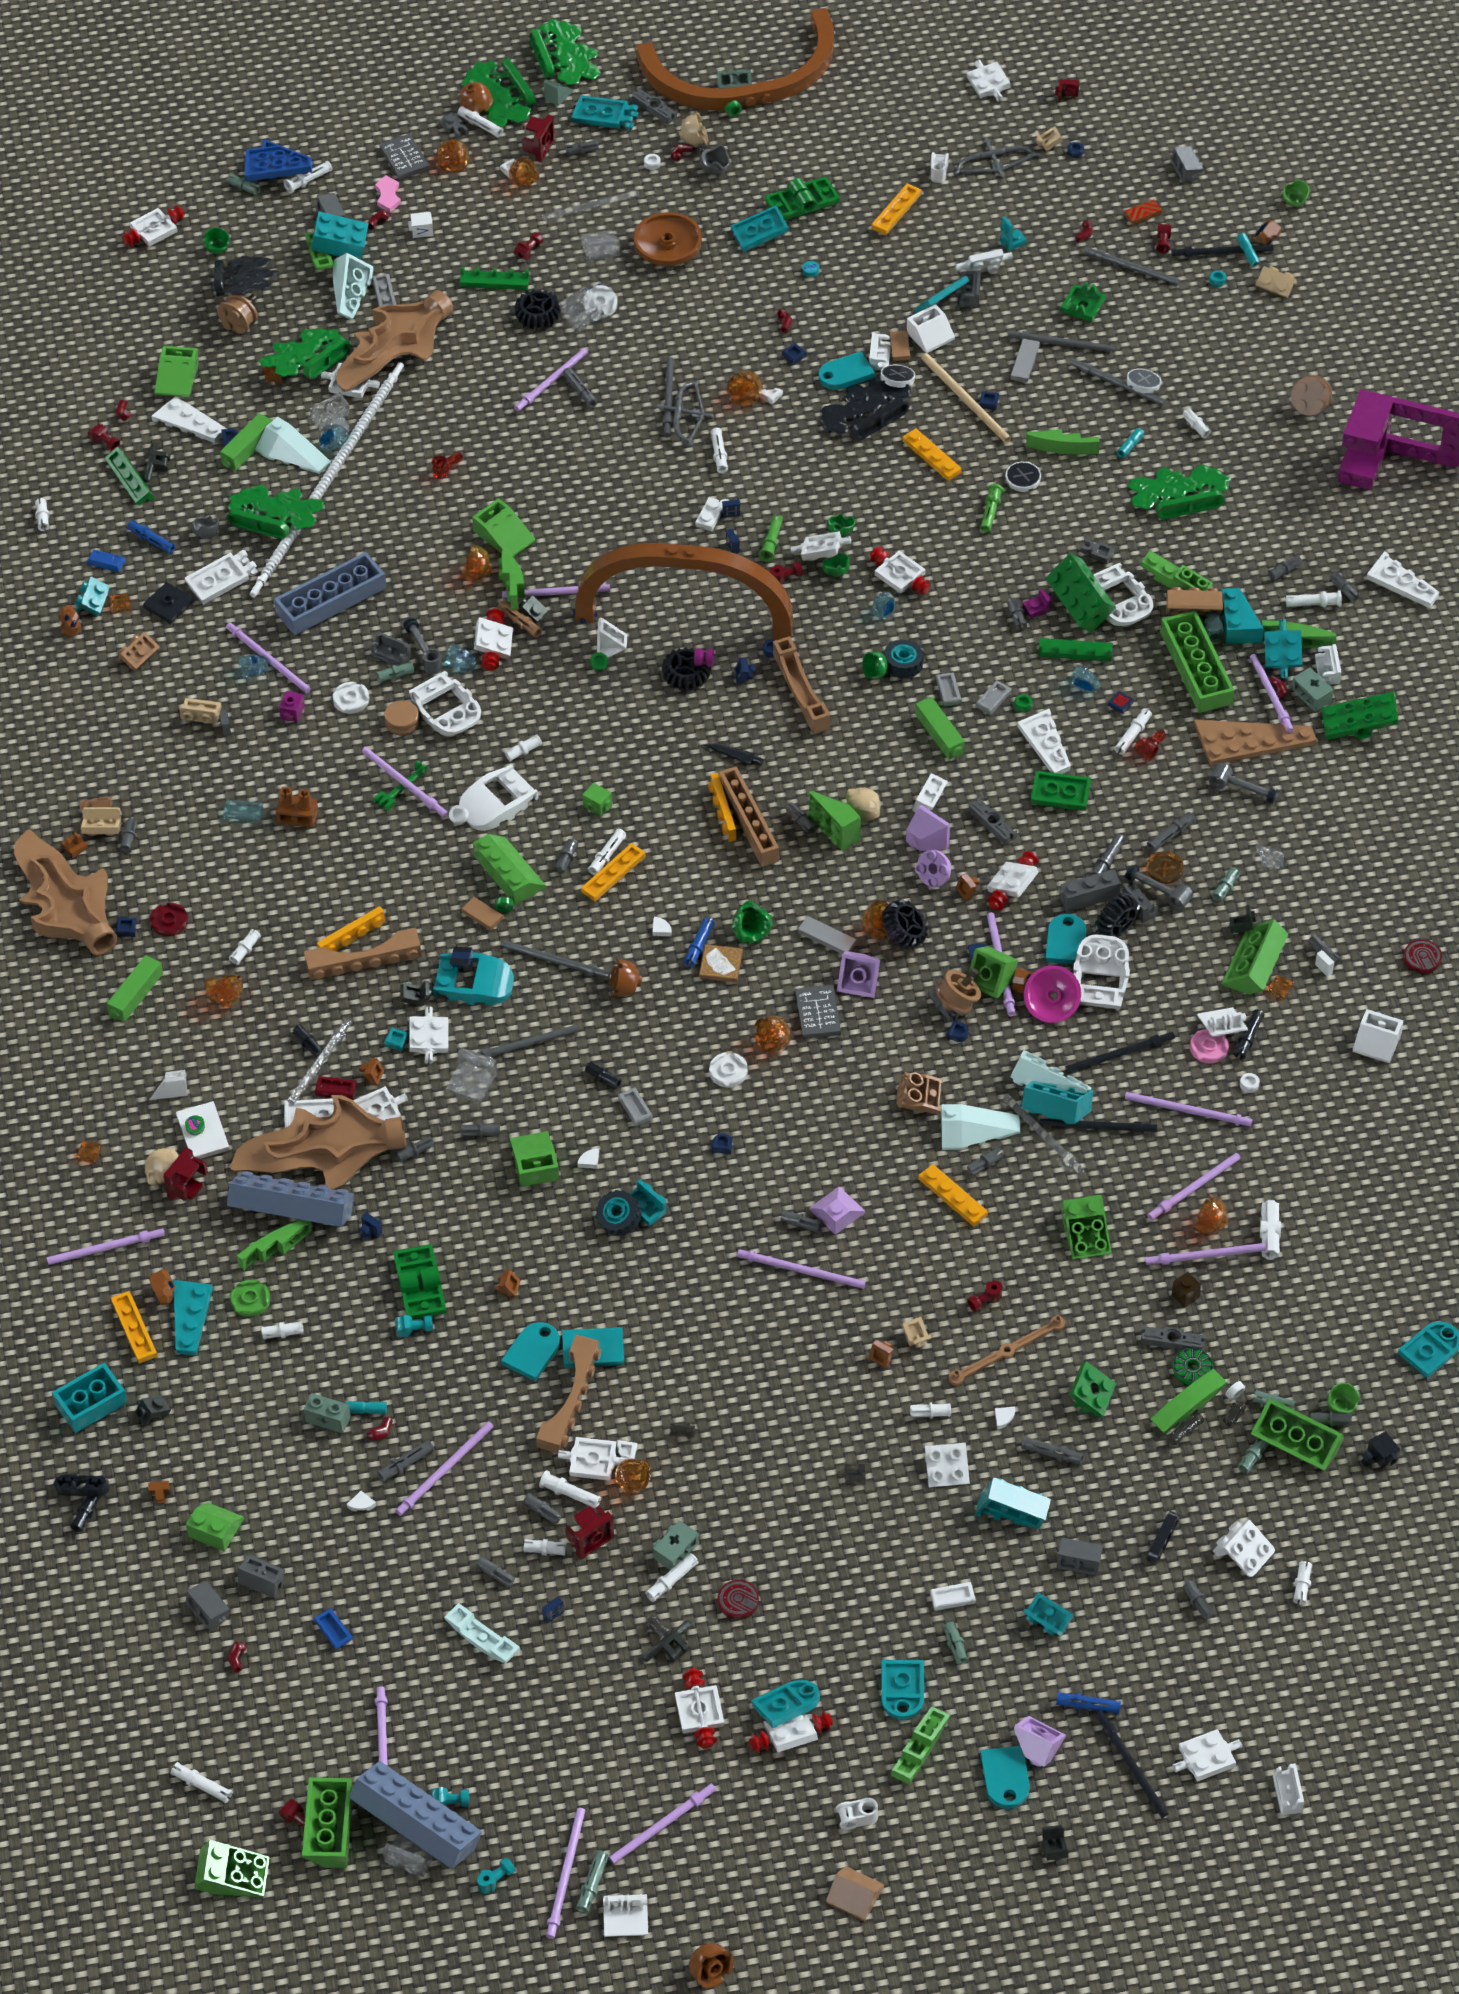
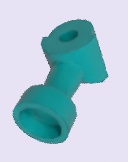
(405, 1325)
(442, 1795)
(488, 1878)

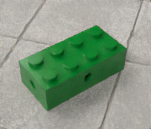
(1080, 592)

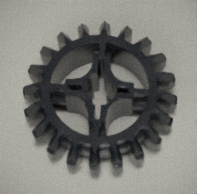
(537, 309)
(685, 672)
(1117, 915)
(904, 924)

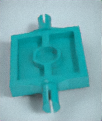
(1283, 649)

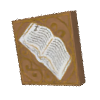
(721, 963)

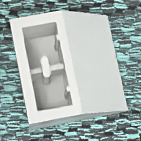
(930, 328)
(1378, 1036)

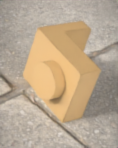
(1049, 138)
(916, 1332)

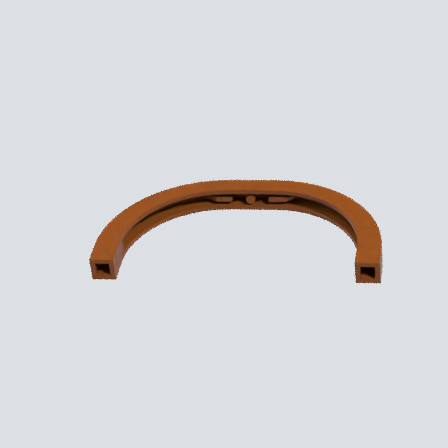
(746, 95)
(688, 558)

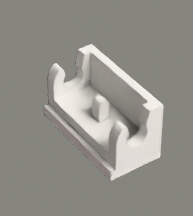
(879, 351)
(1328, 664)
(930, 792)
(1288, 1790)

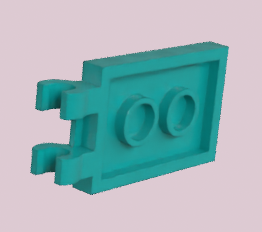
(604, 112)

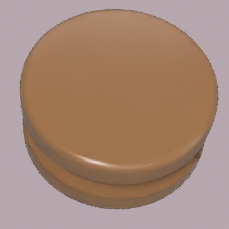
(401, 717)

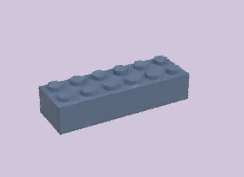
(330, 593)
(290, 1199)
(415, 1814)

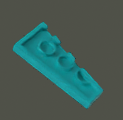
(190, 1311)

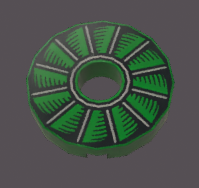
(1191, 1356)

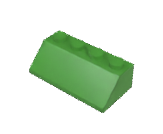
(507, 867)
(1255, 957)
(1297, 1434)
(328, 1821)

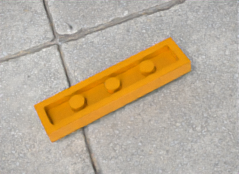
(896, 209)
(932, 454)
(723, 813)
(613, 872)
(354, 930)
(953, 1195)
(134, 1327)

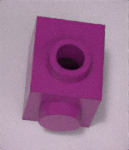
(291, 706)

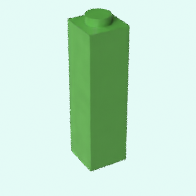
(244, 443)
(940, 728)
(134, 988)

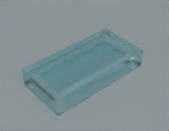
(243, 810)

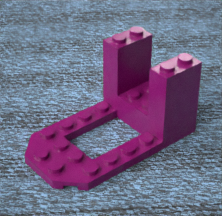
(1369, 437)

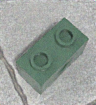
(733, 78)
(1312, 689)
(327, 1413)
(675, 1545)

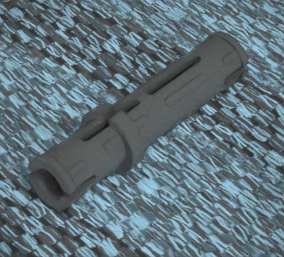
(584, 392)
(1175, 828)
(1104, 862)
(1075, 1457)
(398, 1465)

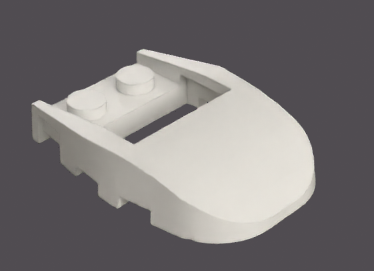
(1132, 609)
(455, 720)
(486, 809)
(1102, 957)

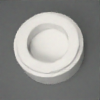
(652, 162)
(458, 814)
(1249, 1083)
(1235, 1390)

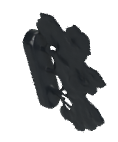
(246, 278)
(865, 400)

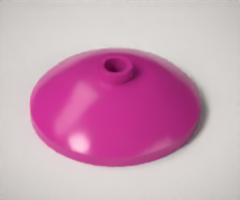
(1042, 986)

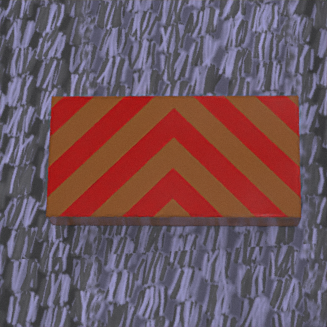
(1143, 212)

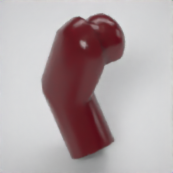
(679, 149)
(376, 217)
(1087, 231)
(785, 319)
(121, 410)
(1280, 685)
(380, 1432)
(233, 1656)

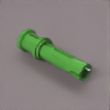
(992, 502)
(770, 544)

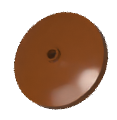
(667, 239)

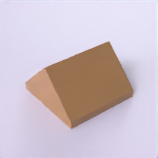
(854, 1893)

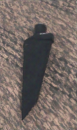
(741, 755)

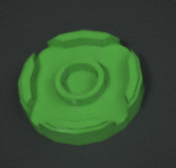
(250, 1298)

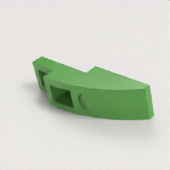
(1173, 576)
(512, 578)

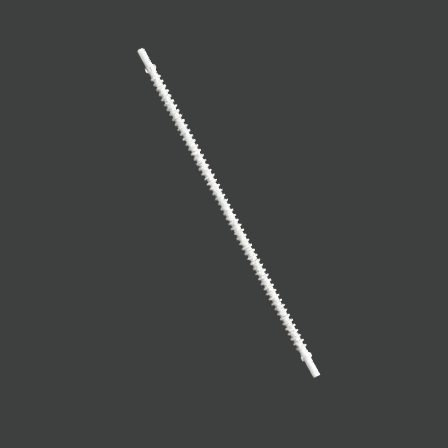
(329, 474)

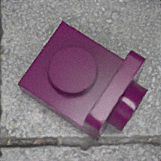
(1038, 605)

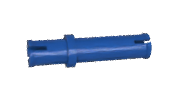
(145, 533)
(696, 948)
(1062, 1699)

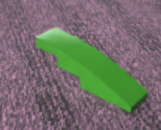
(1061, 443)
(1310, 636)
(278, 1240)
(1189, 1400)
(920, 1745)

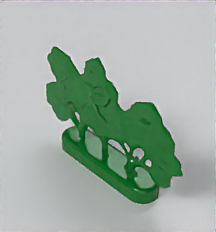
(569, 53)
(502, 107)
(294, 352)
(1175, 485)
(281, 506)

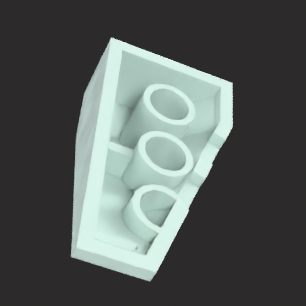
(350, 282)
(286, 444)
(1033, 1068)
(972, 1125)

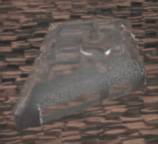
(1270, 857)

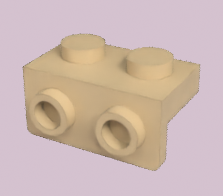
(1275, 281)
(200, 710)
(101, 821)

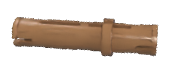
(533, 629)

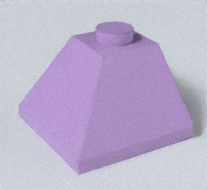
(928, 831)
(858, 974)
(837, 1210)
(1038, 1740)

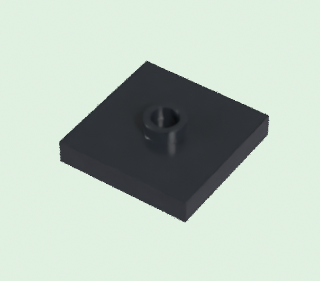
(168, 602)

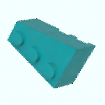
(1239, 619)

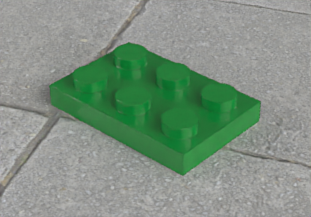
(1060, 790)

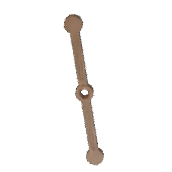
(1056, 1324)

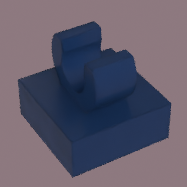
(743, 670)
(370, 1226)

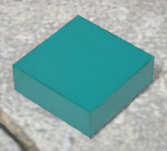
(396, 1039)

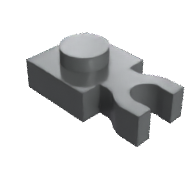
(452, 123)
(1099, 552)

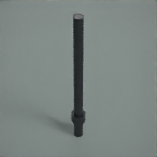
(1189, 251)
(1154, 1041)
(1136, 1127)
(1110, 1731)

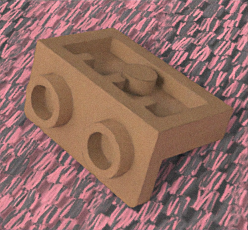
(138, 652)

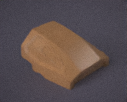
(919, 1092)

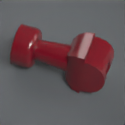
(1164, 234)
(524, 249)
(100, 433)
(780, 573)
(992, 1292)
(292, 1812)

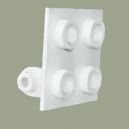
(1223, 1021)
(947, 1464)
(625, 1915)

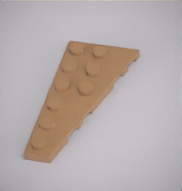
(1242, 740)

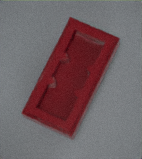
(335, 1086)

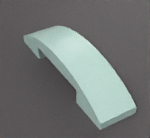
(480, 1636)

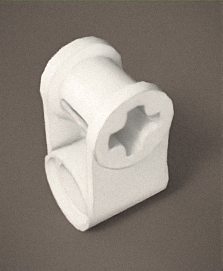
(939, 166)
(856, 1813)

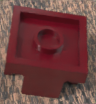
(542, 139)
(179, 1176)
(595, 1531)

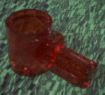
(442, 465)
(1148, 746)

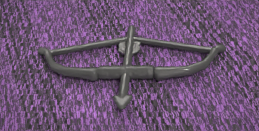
(997, 166)
(678, 410)

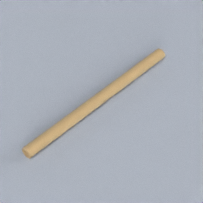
(965, 397)

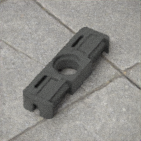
(645, 101)
(999, 829)
(1158, 1337)

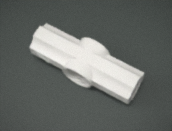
(1270, 1229)

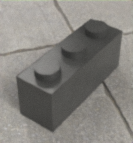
(1089, 890)

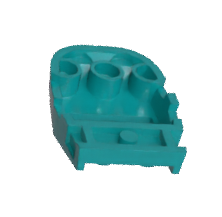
(491, 983)

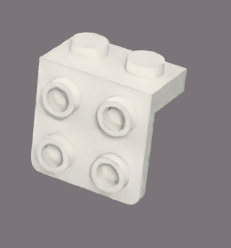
(1245, 1546)

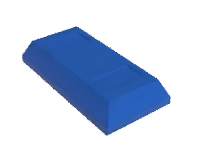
(106, 560)
(333, 1628)

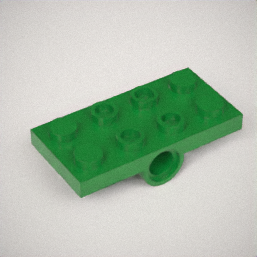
(803, 197)
(1360, 716)
(419, 1282)

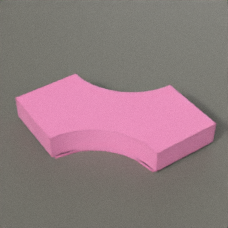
(387, 188)

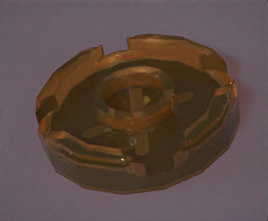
(1165, 867)

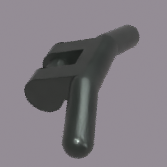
(154, 463)
(665, 1644)

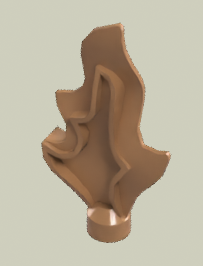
(399, 331)
(69, 902)
(329, 1144)

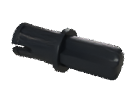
(307, 1040)
(603, 1075)

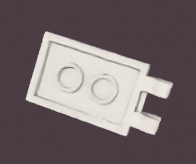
(221, 576)

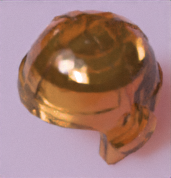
(523, 172)
(633, 1475)

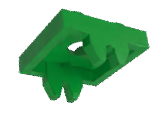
(1083, 294)
(1082, 1392)

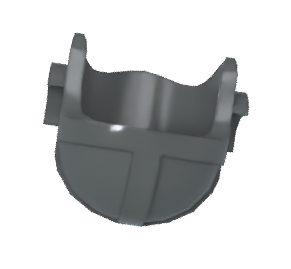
(714, 160)

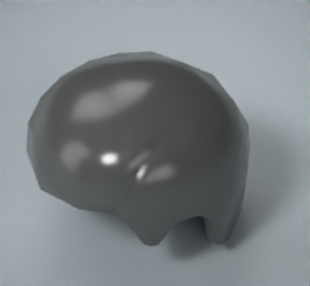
(205, 527)

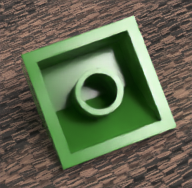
(994, 970)
(213, 1525)

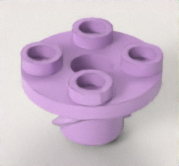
(933, 868)

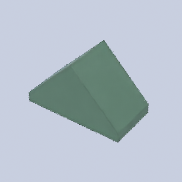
(556, 92)

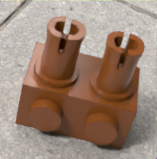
(295, 809)

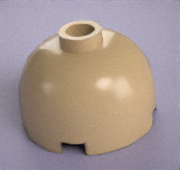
(693, 131)

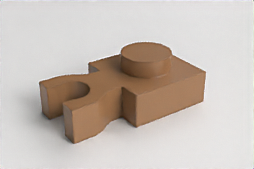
(96, 802)

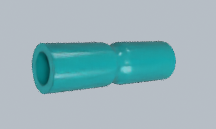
(1247, 248)
(1129, 444)
(361, 1407)

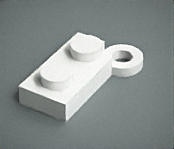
(710, 514)

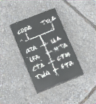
(404, 156)
(818, 1011)

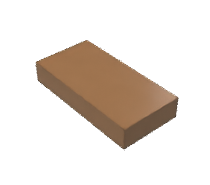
(899, 345)
(482, 913)

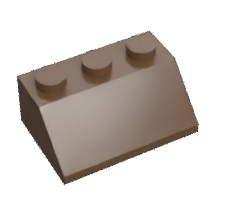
(1184, 601)

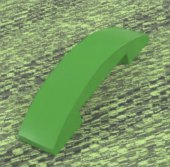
(320, 259)

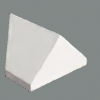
(610, 638)
(172, 1086)

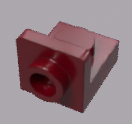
(1067, 88)

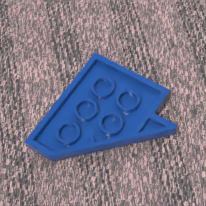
(274, 161)

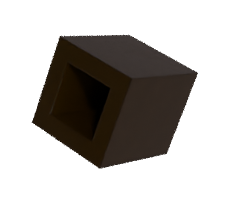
(1186, 1289)

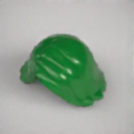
(751, 923)

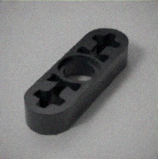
(95, 1485)
(1163, 1537)

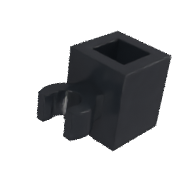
(1382, 1450)

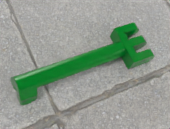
(386, 800)

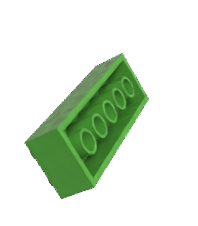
(1197, 661)

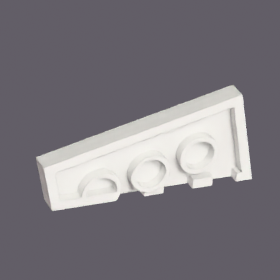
(188, 419)
(1396, 578)
(1044, 739)

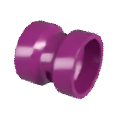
(700, 655)

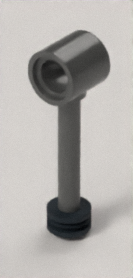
(431, 657)
(1222, 775)
(1178, 896)

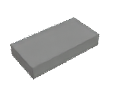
(948, 689)
(993, 697)
(635, 1107)

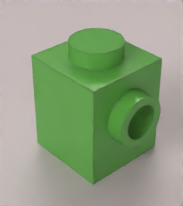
(597, 799)

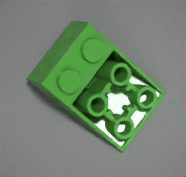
(176, 371)
(502, 528)
(835, 819)
(535, 1159)
(1086, 1226)
(231, 1870)

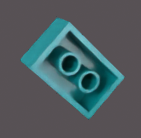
(339, 235)
(89, 1397)

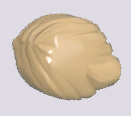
(864, 802)
(158, 1164)

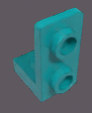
(1010, 238)

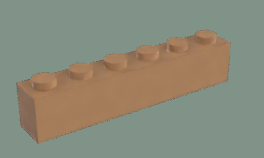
(749, 817)

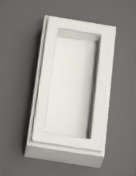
(952, 1596)

